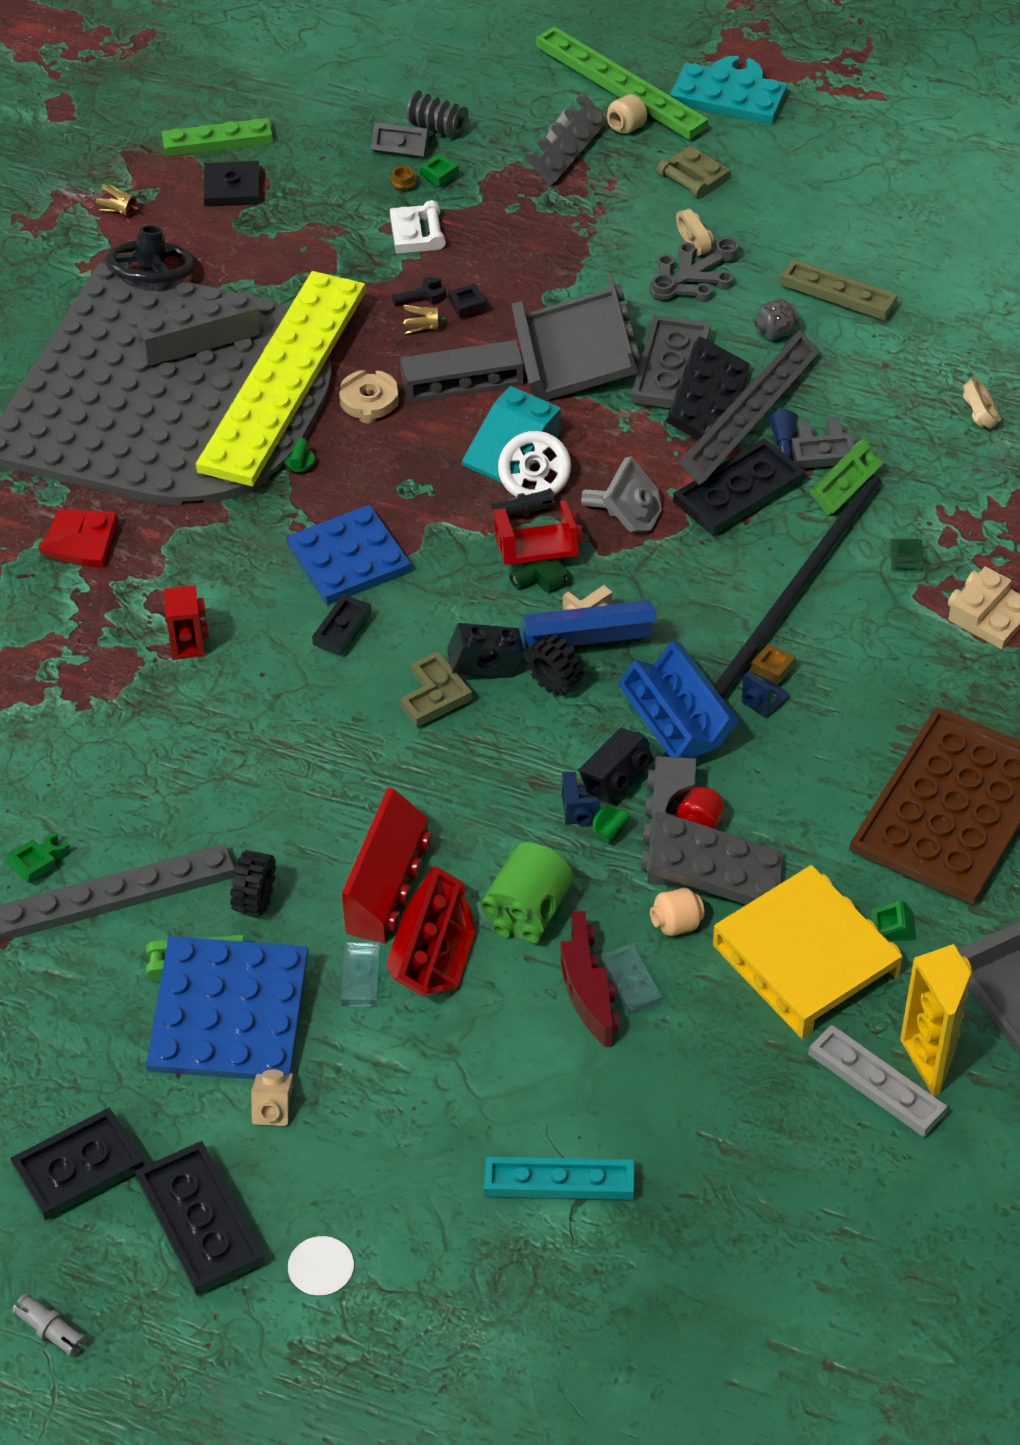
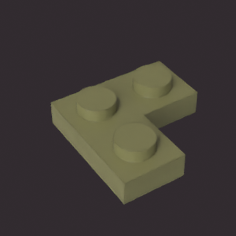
(439, 692)

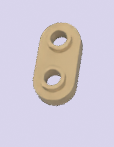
(694, 231)
(982, 403)

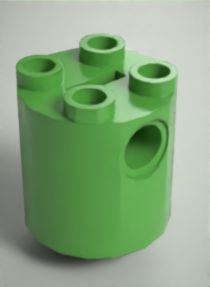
(527, 891)

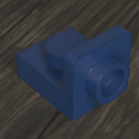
(575, 806)

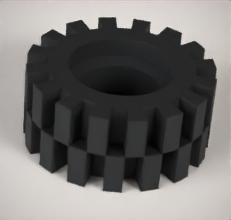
(554, 664)
(253, 882)

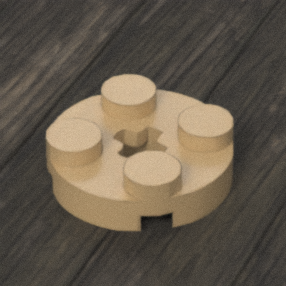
(368, 407)

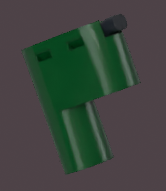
(546, 573)

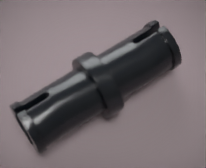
(526, 504)

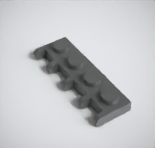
(568, 140)

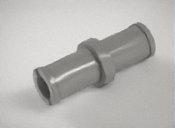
(49, 1325)

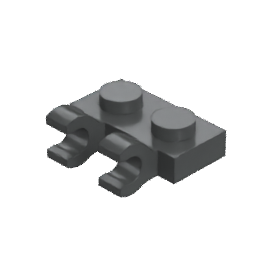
(820, 450)

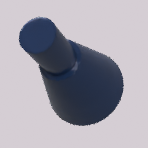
(784, 425)

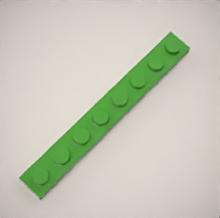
(621, 82)

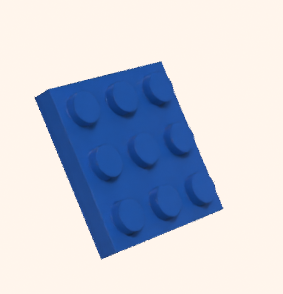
(348, 554)

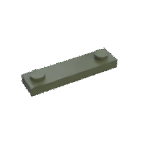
(838, 289)

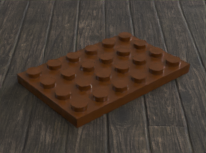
(947, 807)

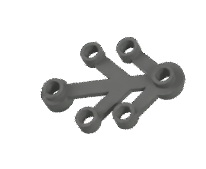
(666, 286)

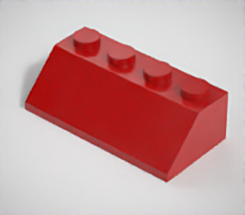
(385, 868)

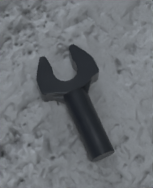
(430, 291)

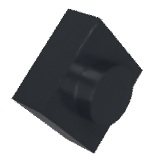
(467, 300)

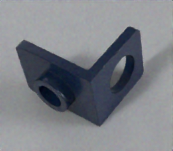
(758, 693)

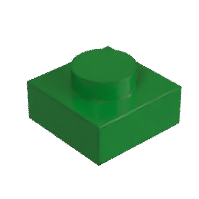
(439, 170)

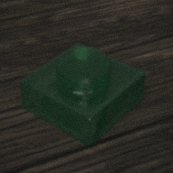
(906, 554)

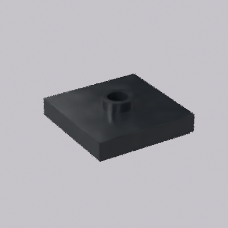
(231, 183)

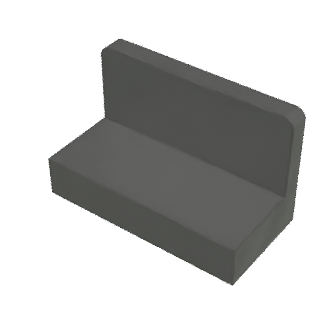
(400, 139)

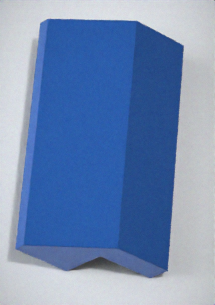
(591, 624)
(678, 703)

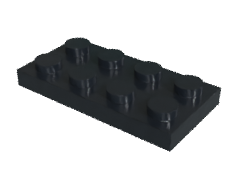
(707, 388)
(739, 486)
(199, 1217)

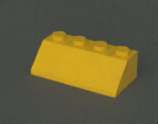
(935, 1012)

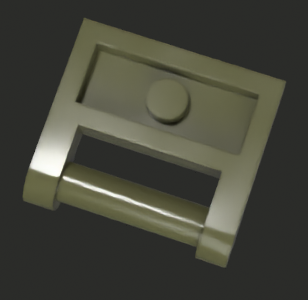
(694, 171)

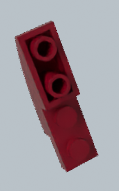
(588, 983)

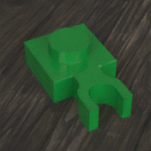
(34, 859)

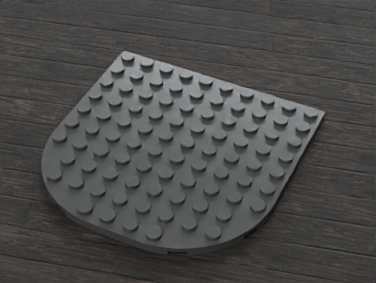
(134, 429)

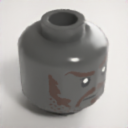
(776, 319)

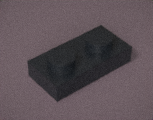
(341, 624)

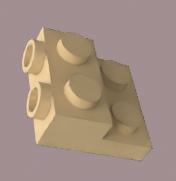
(987, 607)

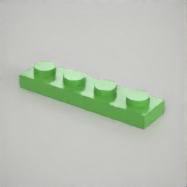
(217, 137)

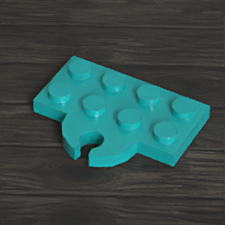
(730, 90)

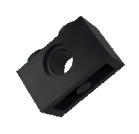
(485, 650)

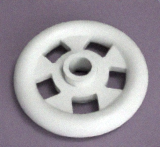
(541, 442)

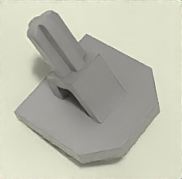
(629, 497)

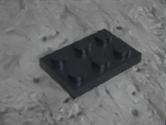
(77, 1163)

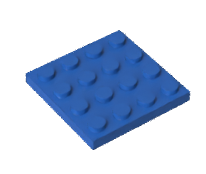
(227, 1008)

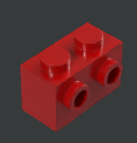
(185, 623)

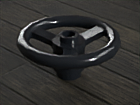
(149, 253)

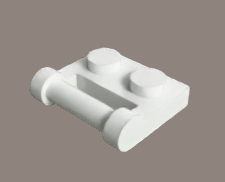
(407, 228)

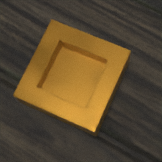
(773, 664)

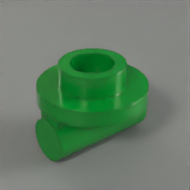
(301, 458)
(609, 822)

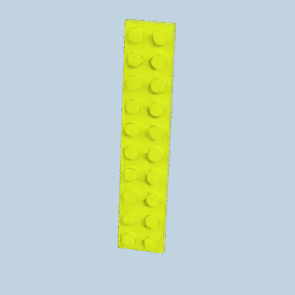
(280, 379)

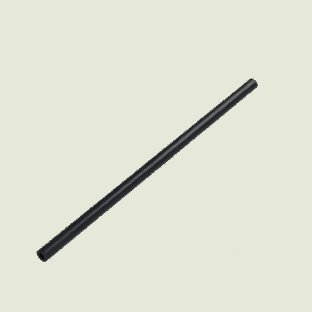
(795, 587)

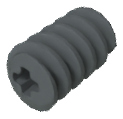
(436, 115)

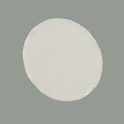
(320, 1265)

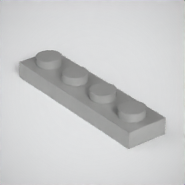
(878, 1080)

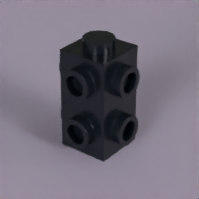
(616, 764)

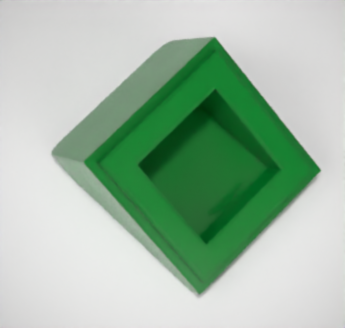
(895, 921)

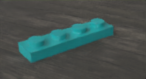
(559, 1178)

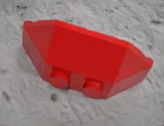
(433, 936)

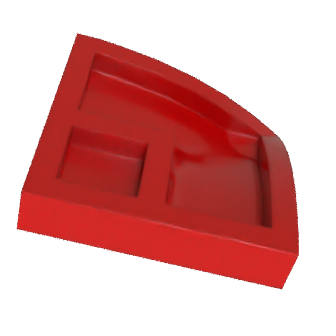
(80, 537)

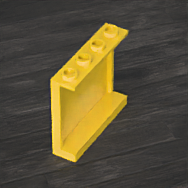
(805, 948)

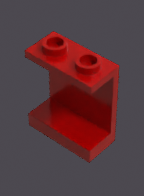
(537, 542)

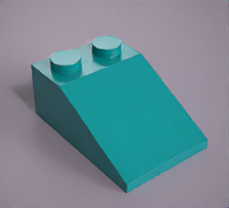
(510, 416)

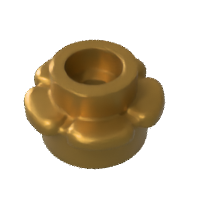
(403, 178)

